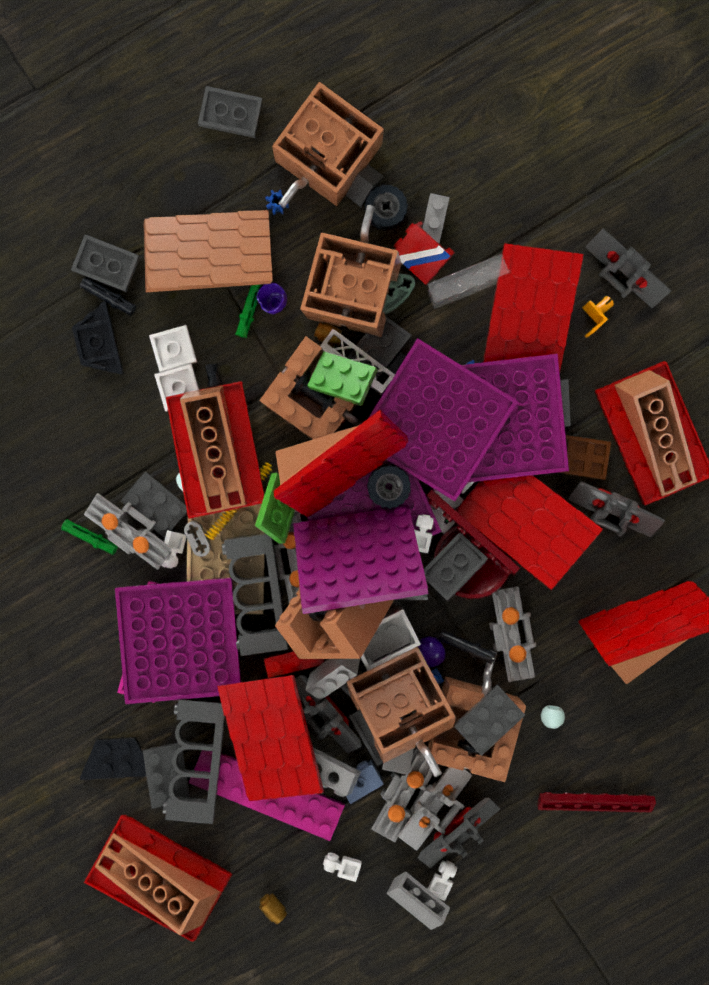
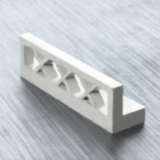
(376, 386)

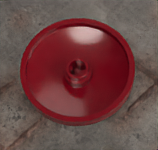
(485, 580)

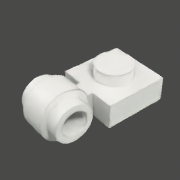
(423, 538)
(176, 542)
(347, 868)
(440, 884)

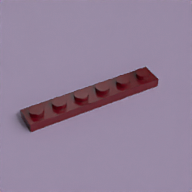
(466, 528)
(600, 802)

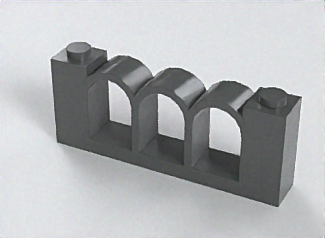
(251, 545)
(195, 809)

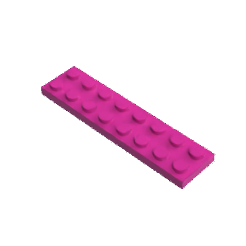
(311, 813)

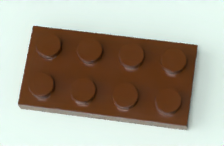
(587, 457)

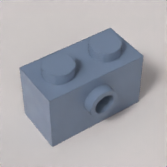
(367, 782)

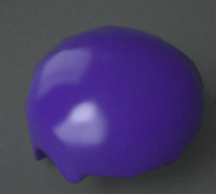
(272, 298)
(432, 651)

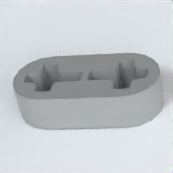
(193, 540)

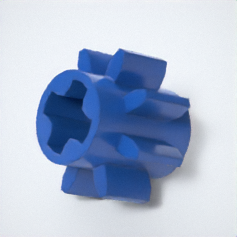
(275, 196)

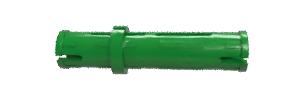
(246, 317)
(90, 537)

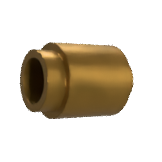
(323, 331)
(272, 908)

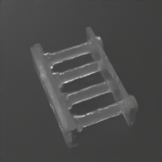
(467, 281)

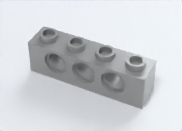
(347, 775)

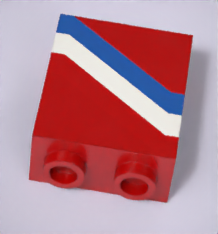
(422, 253)

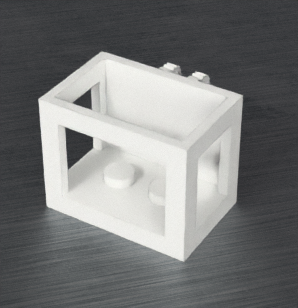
(391, 635)

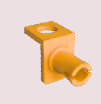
(597, 312)

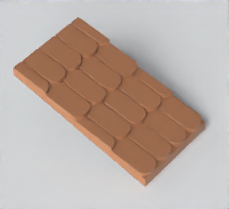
(207, 251)

